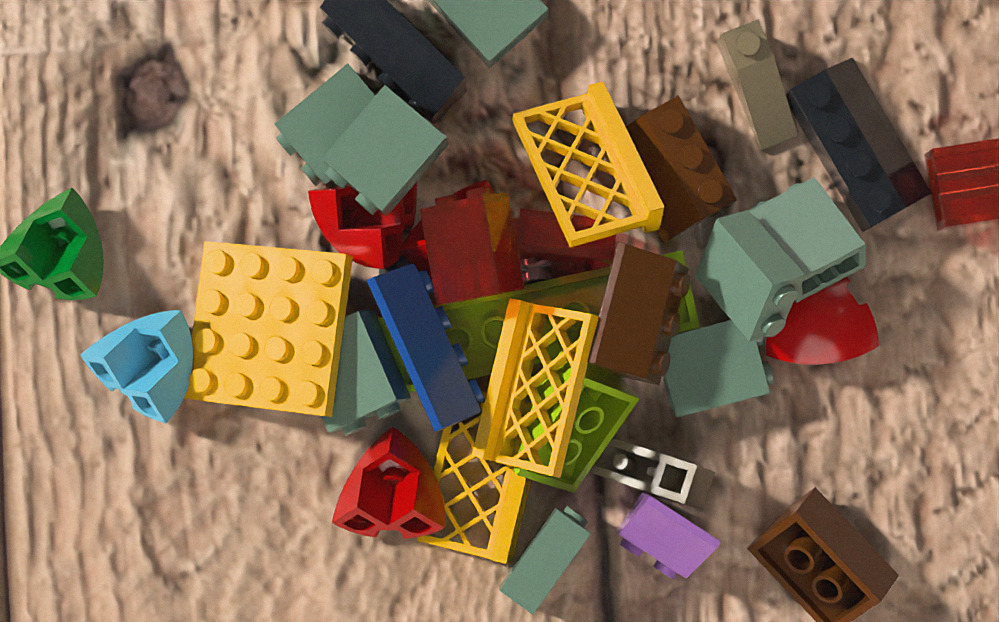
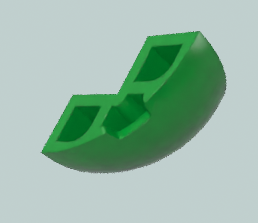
(56, 249)

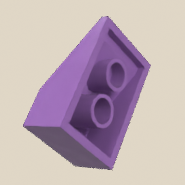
(666, 537)

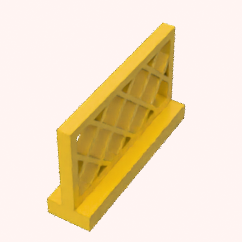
(622, 163)
(512, 382)
(508, 511)

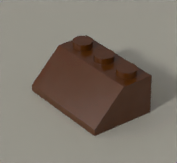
(679, 168)
(639, 315)
(823, 561)

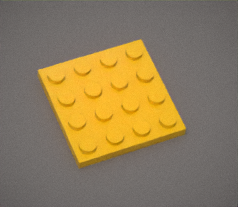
(269, 327)

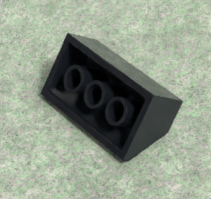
(398, 52)
(857, 144)

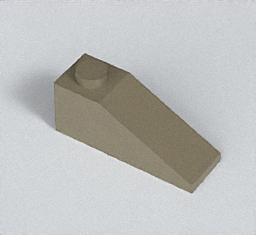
(757, 84)
(654, 473)

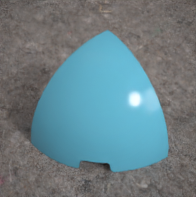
(146, 362)

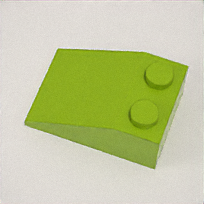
(600, 413)

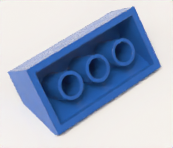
(425, 347)

